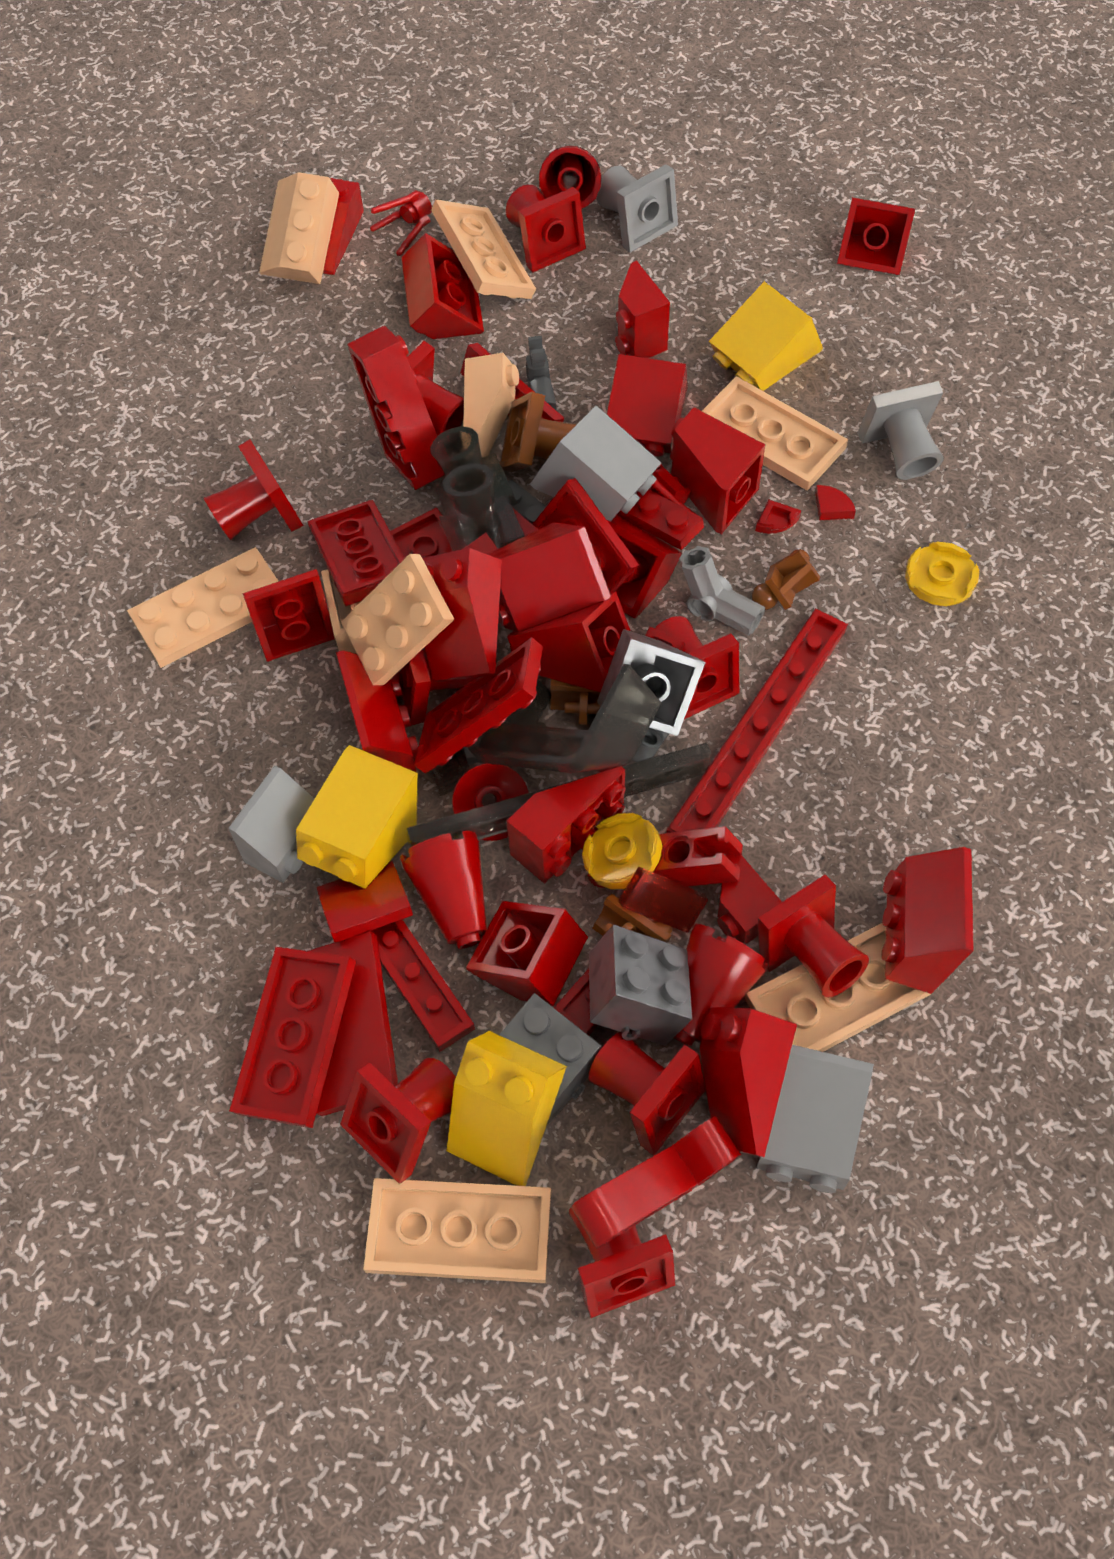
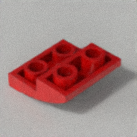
(357, 910)

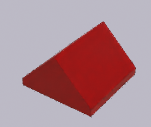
(876, 236)

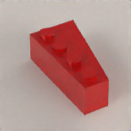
(396, 405)

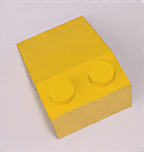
(502, 1106)

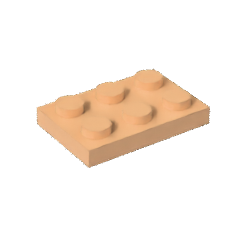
(397, 619)

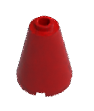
(567, 162)
(451, 885)
(718, 976)

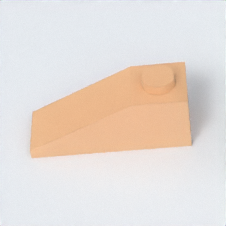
(488, 396)

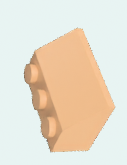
(300, 228)

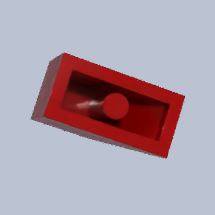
(744, 902)

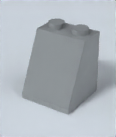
(603, 461)
(817, 1119)

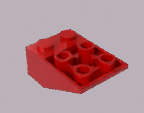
(559, 820)

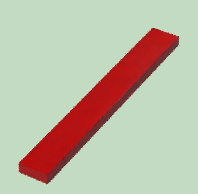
(760, 724)

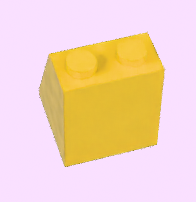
(765, 338)
(359, 817)

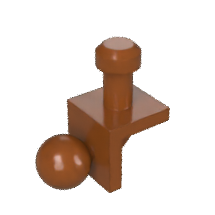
(785, 580)

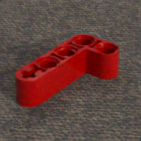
(655, 1182)

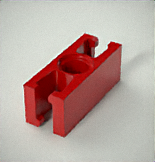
(690, 859)

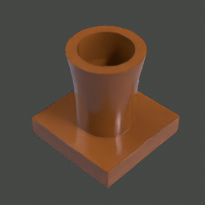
(529, 433)

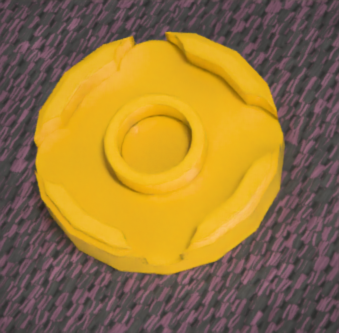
(938, 583)
(620, 848)

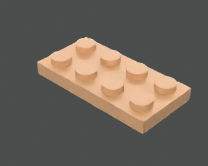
(483, 250)
(794, 442)
(200, 607)
(832, 1020)
(458, 1230)

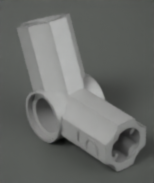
(714, 596)

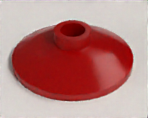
(486, 779)

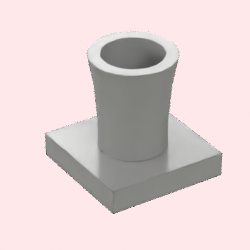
(644, 205)
(904, 420)

